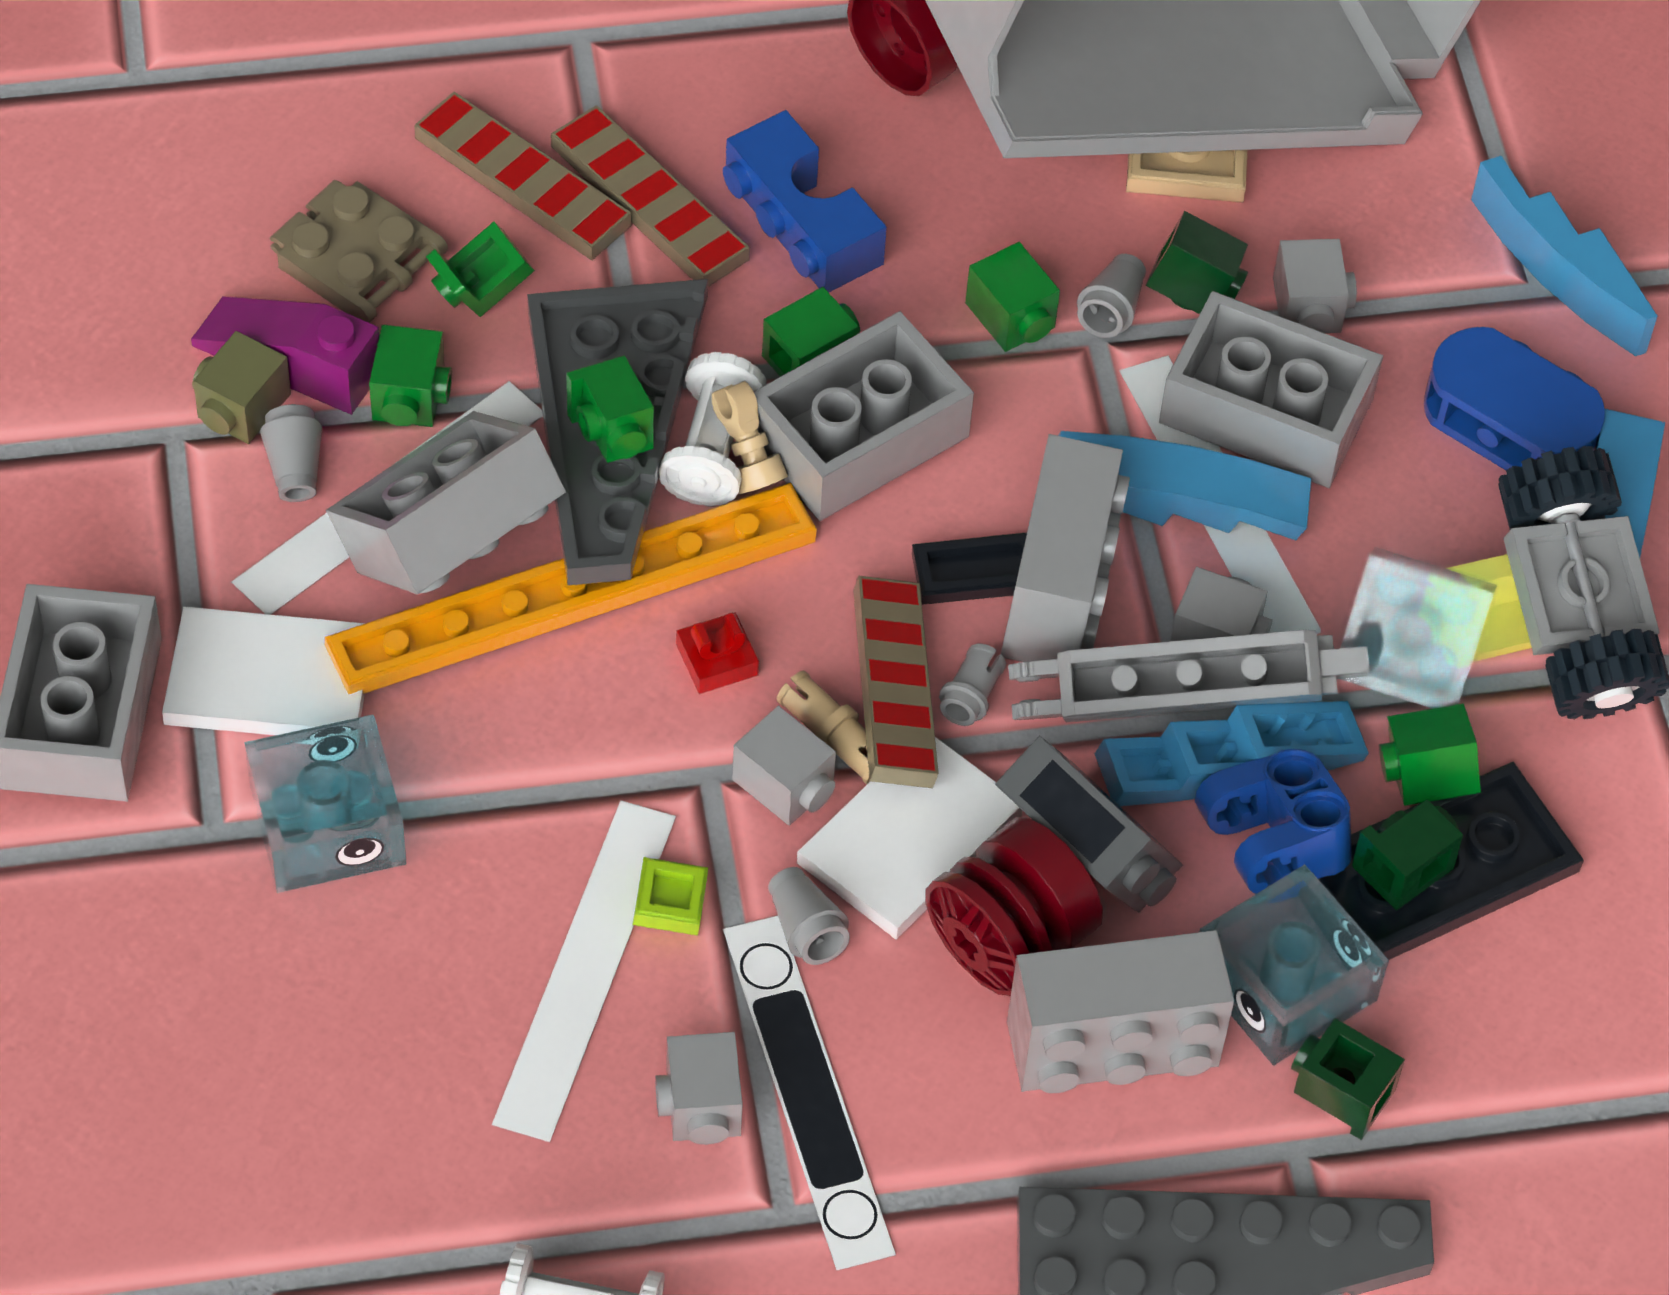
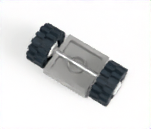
(1582, 583)

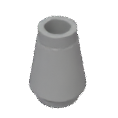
(1112, 297)
(293, 450)
(809, 919)

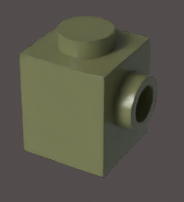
(240, 387)

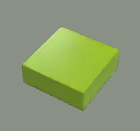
(670, 896)

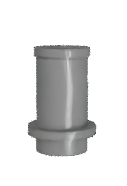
(966, 696)

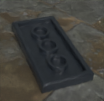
(1505, 854)

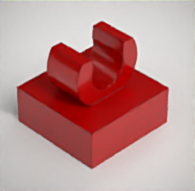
(717, 652)

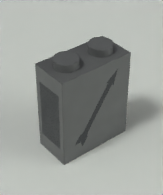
(1091, 825)

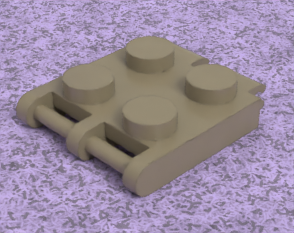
(351, 246)

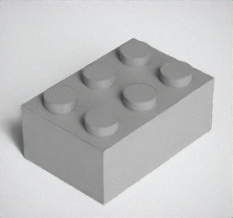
(1270, 389)
(863, 414)
(446, 502)
(1066, 551)
(77, 691)
(1119, 1011)

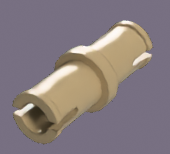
(828, 720)

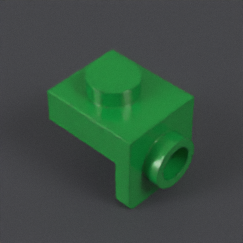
(480, 271)

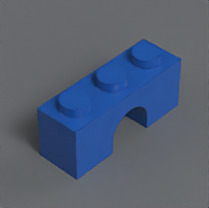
(825, 237)

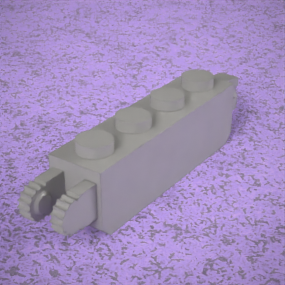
(1189, 675)

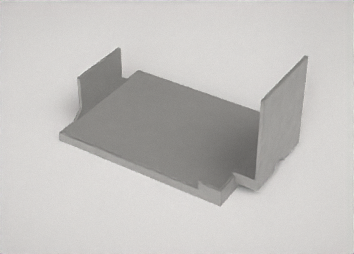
(1196, 71)

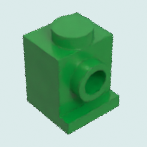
(611, 408)

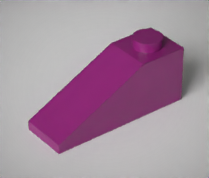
(325, 348)

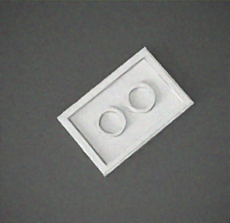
(255, 674)
(903, 837)

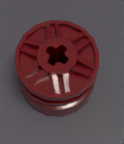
(901, 43)
(1013, 900)

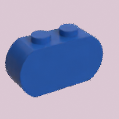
(1508, 399)

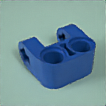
(1297, 801)

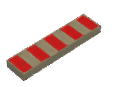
(523, 175)
(656, 199)
(895, 682)

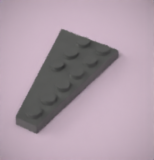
(572, 329)
(1216, 1243)

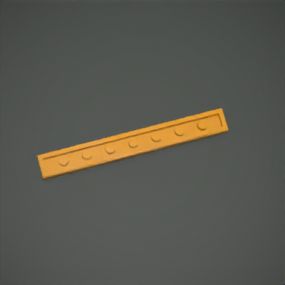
(542, 601)

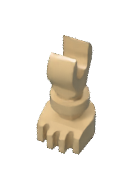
(738, 412)

